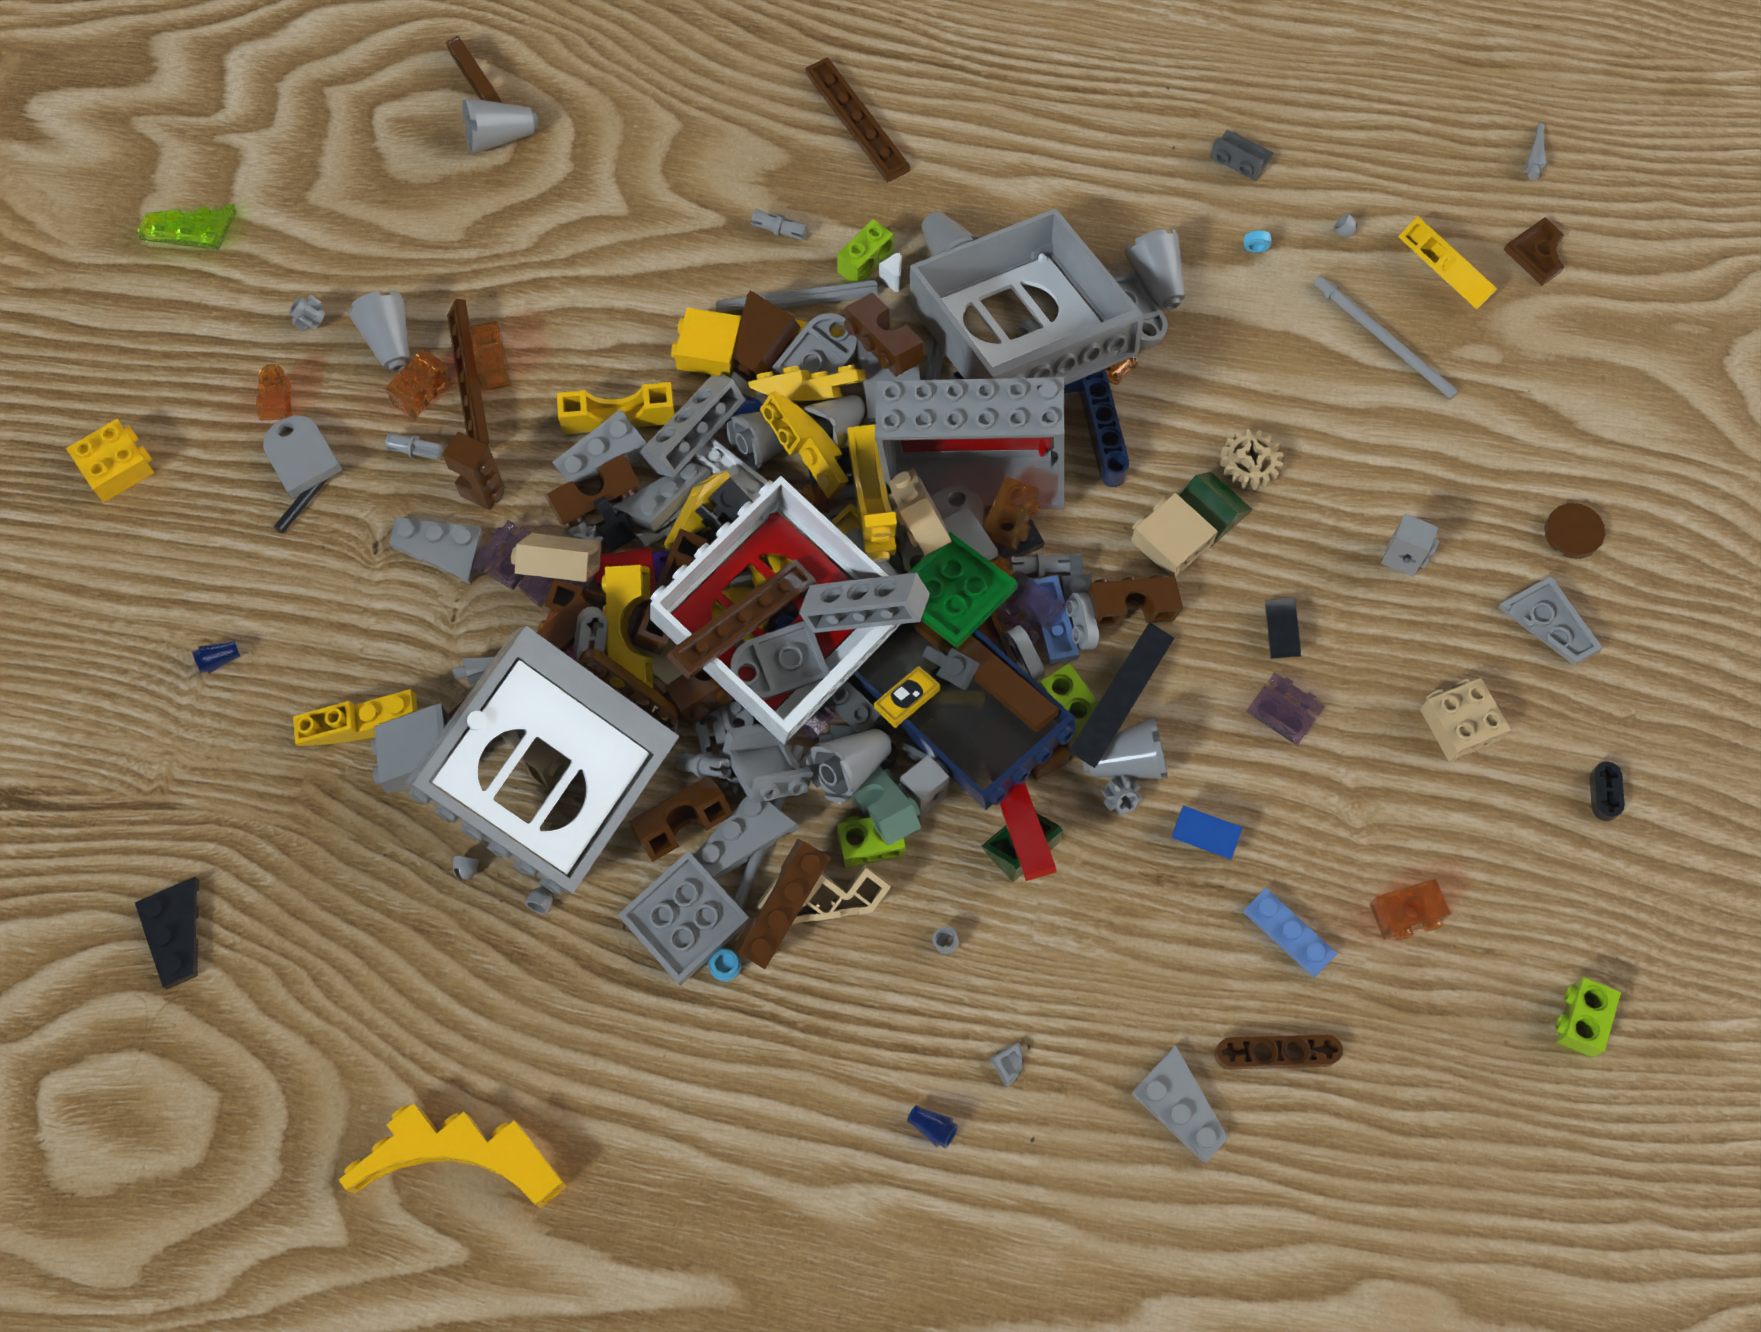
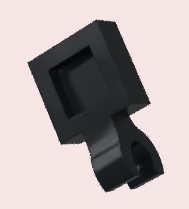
(614, 527)

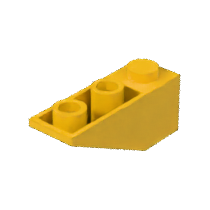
(688, 518)

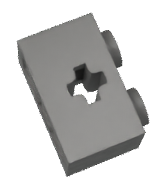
(1411, 545)
(926, 784)

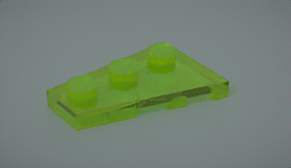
(193, 229)

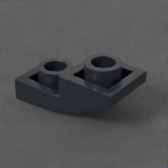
(1282, 628)

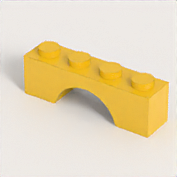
(647, 407)
(624, 591)

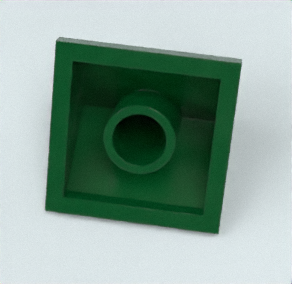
(1215, 503)
(1002, 851)

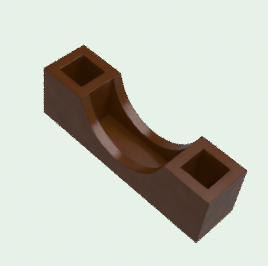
(682, 552)
(772, 922)

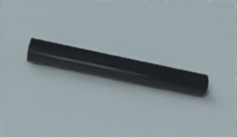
(296, 507)

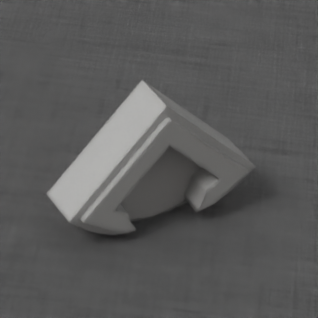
(1008, 1064)

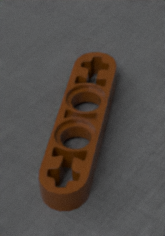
(471, 70)
(632, 687)
(1277, 1047)

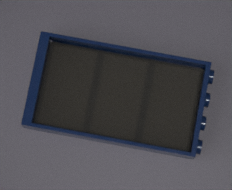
(968, 729)

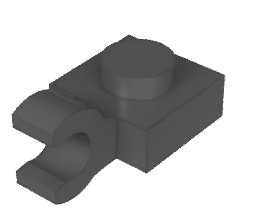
(1075, 581)
(954, 667)

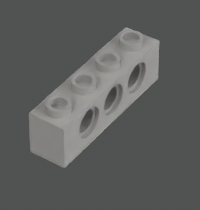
(692, 426)
(865, 603)

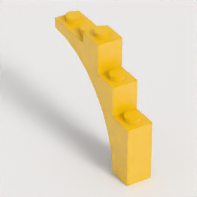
(870, 491)
(460, 1141)

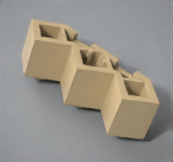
(832, 901)

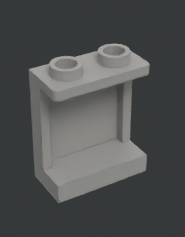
(764, 764)

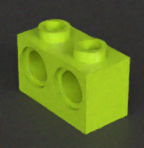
(865, 252)
(1077, 697)
(871, 849)
(1595, 1020)

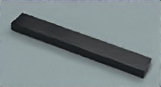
(1121, 695)

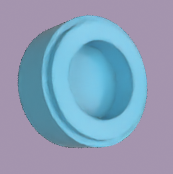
(1257, 241)
(725, 965)

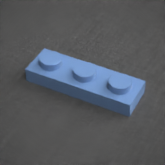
(1058, 636)
(1290, 932)

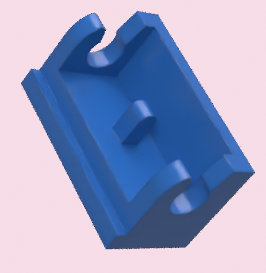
(1206, 832)

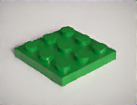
(961, 589)

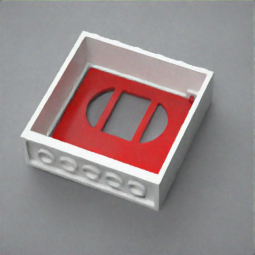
(683, 611)

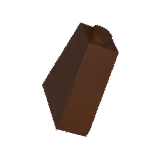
(762, 335)

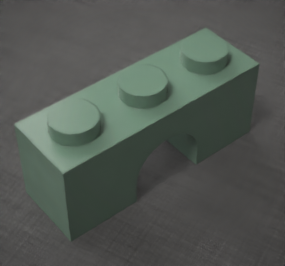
(888, 806)

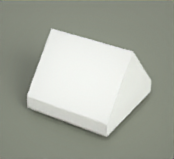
(891, 272)

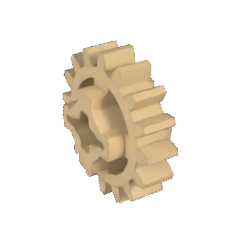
(1254, 456)

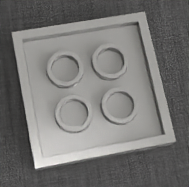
(684, 918)

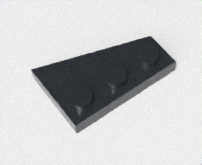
(171, 931)

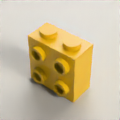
(706, 342)
(111, 459)

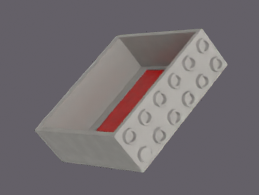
(974, 435)

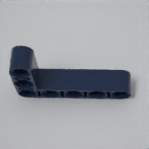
(1100, 431)

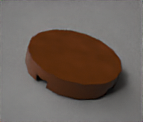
(1574, 530)

